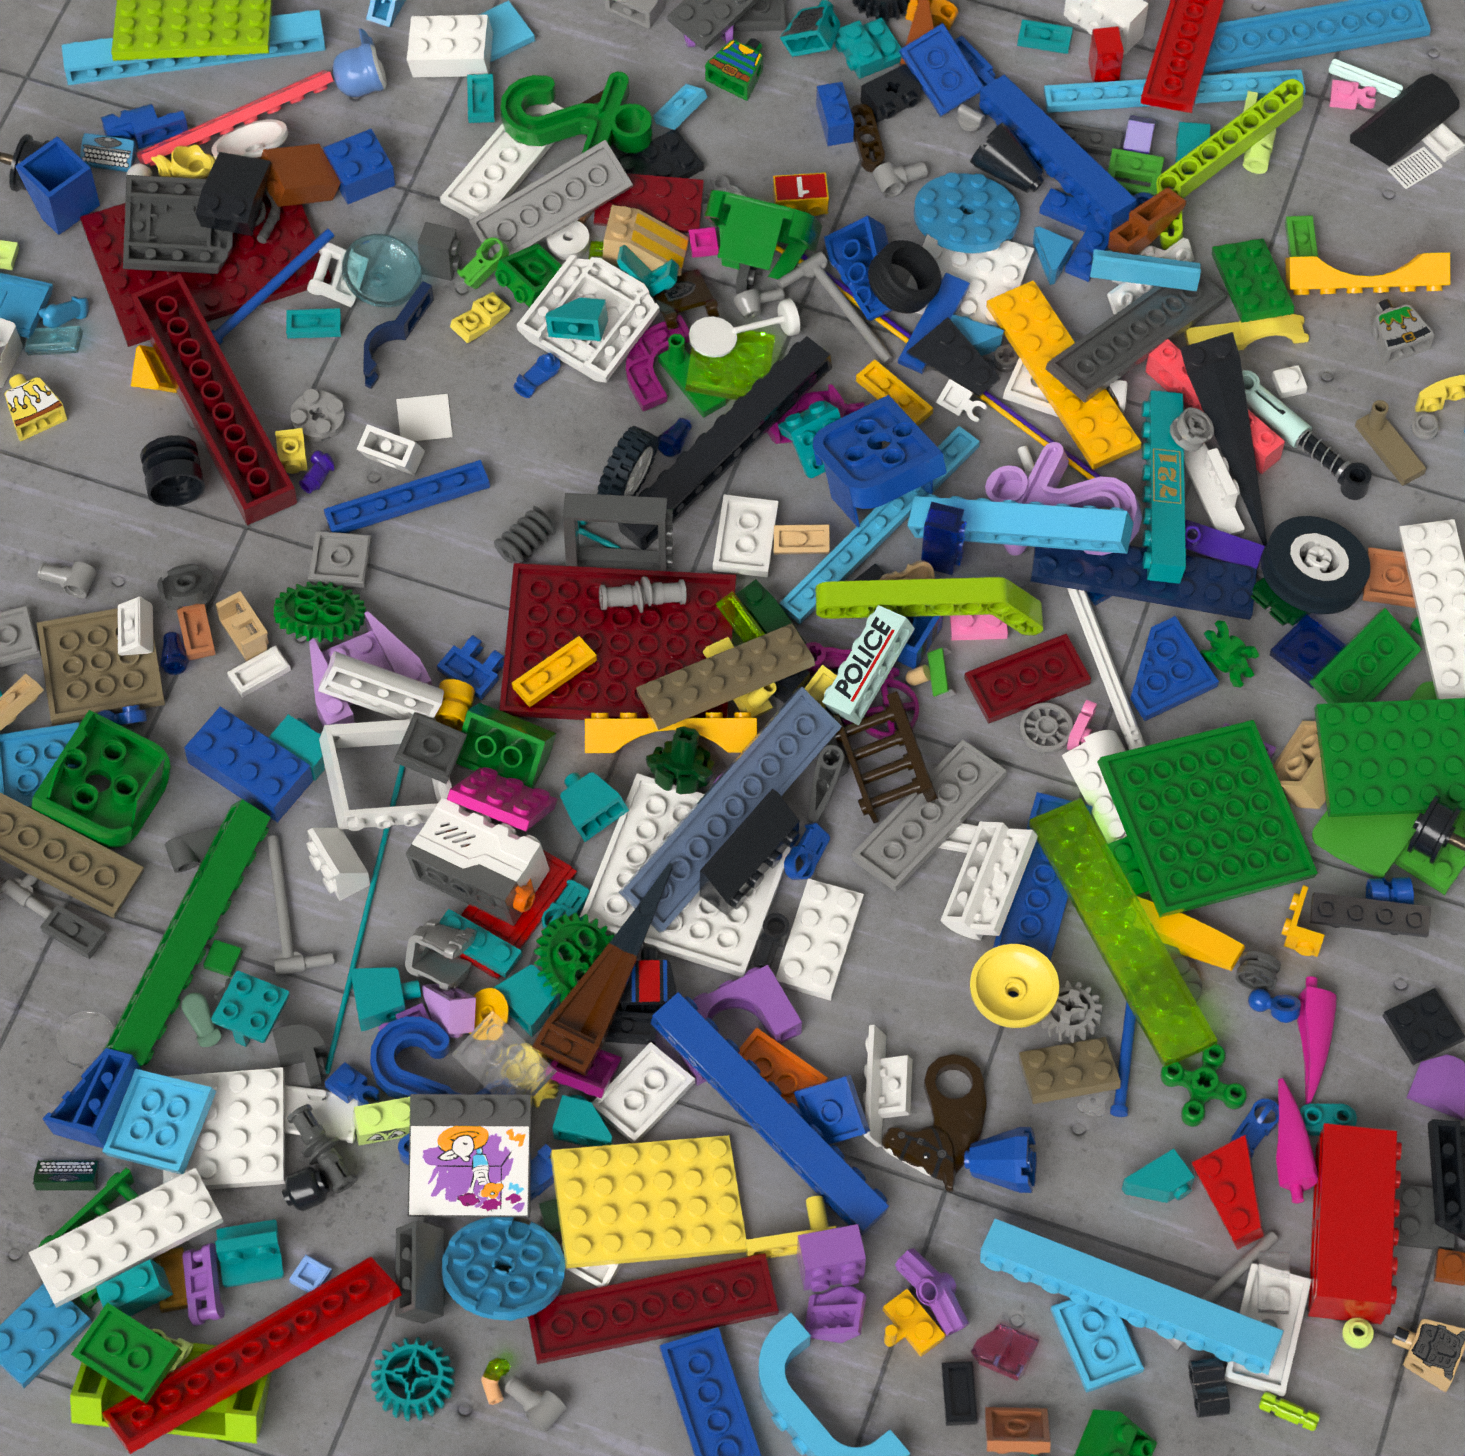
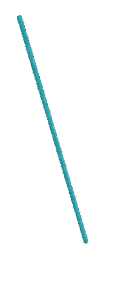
(362, 926)

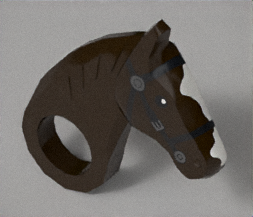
(957, 1124)

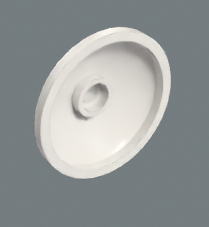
(252, 138)

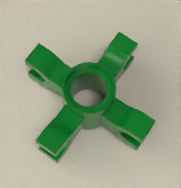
(1229, 653)

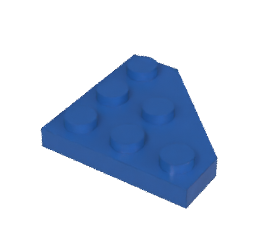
(1170, 671)

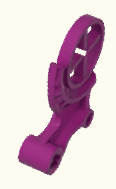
(834, 657)

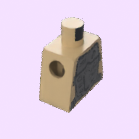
(1432, 1351)

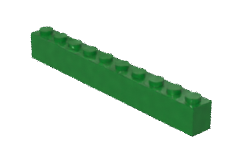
(189, 931)

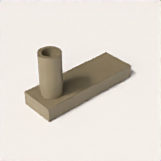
(1389, 444)

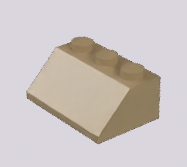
(1301, 768)

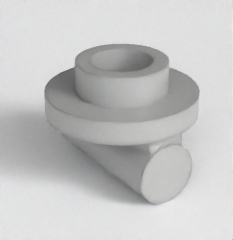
(970, 118)

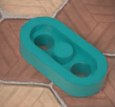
(1326, 1114)

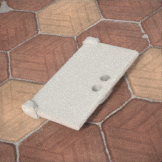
(331, 1113)

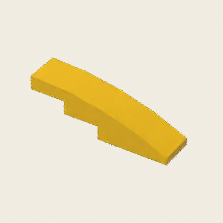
(1194, 938)

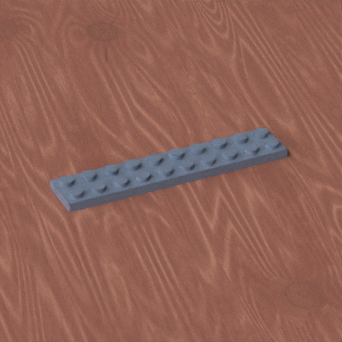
(768, 762)

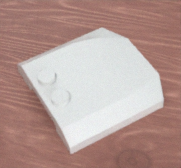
(628, 310)

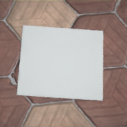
(424, 417)

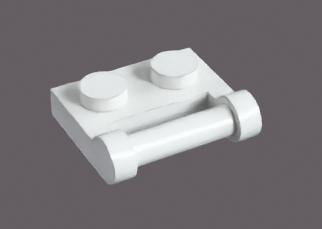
(337, 289)

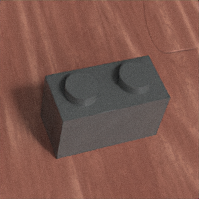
(439, 251)

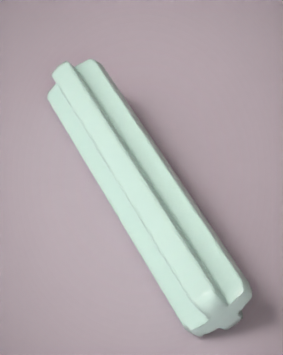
(1365, 78)

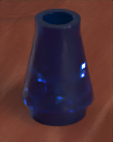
(673, 438)
(173, 657)

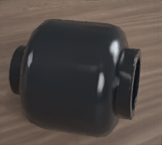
(305, 1188)

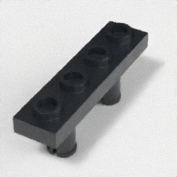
(1370, 915)

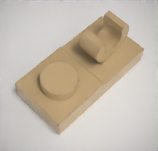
(801, 539)

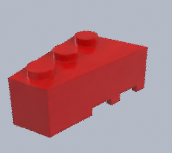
(1232, 1190)

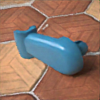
(59, 314)

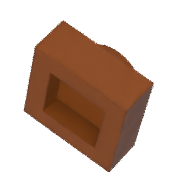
(1450, 1267)

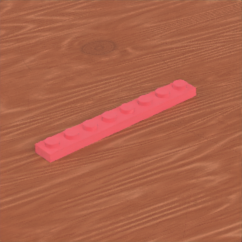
(245, 114)

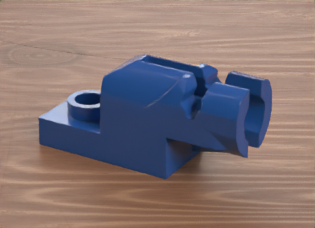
(144, 125)

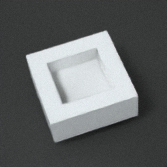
(1289, 382)

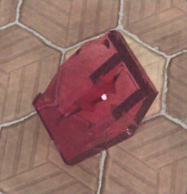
(1005, 1351)

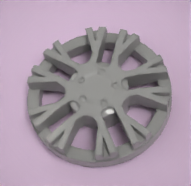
(1045, 727)

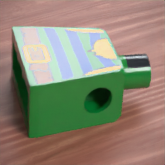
(736, 67)

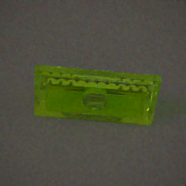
(739, 618)

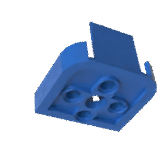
(863, 472)

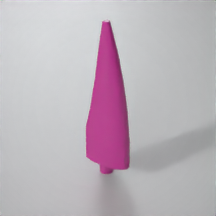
(1316, 1032)
(1294, 1151)

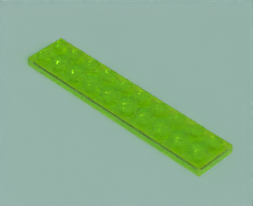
(1123, 933)

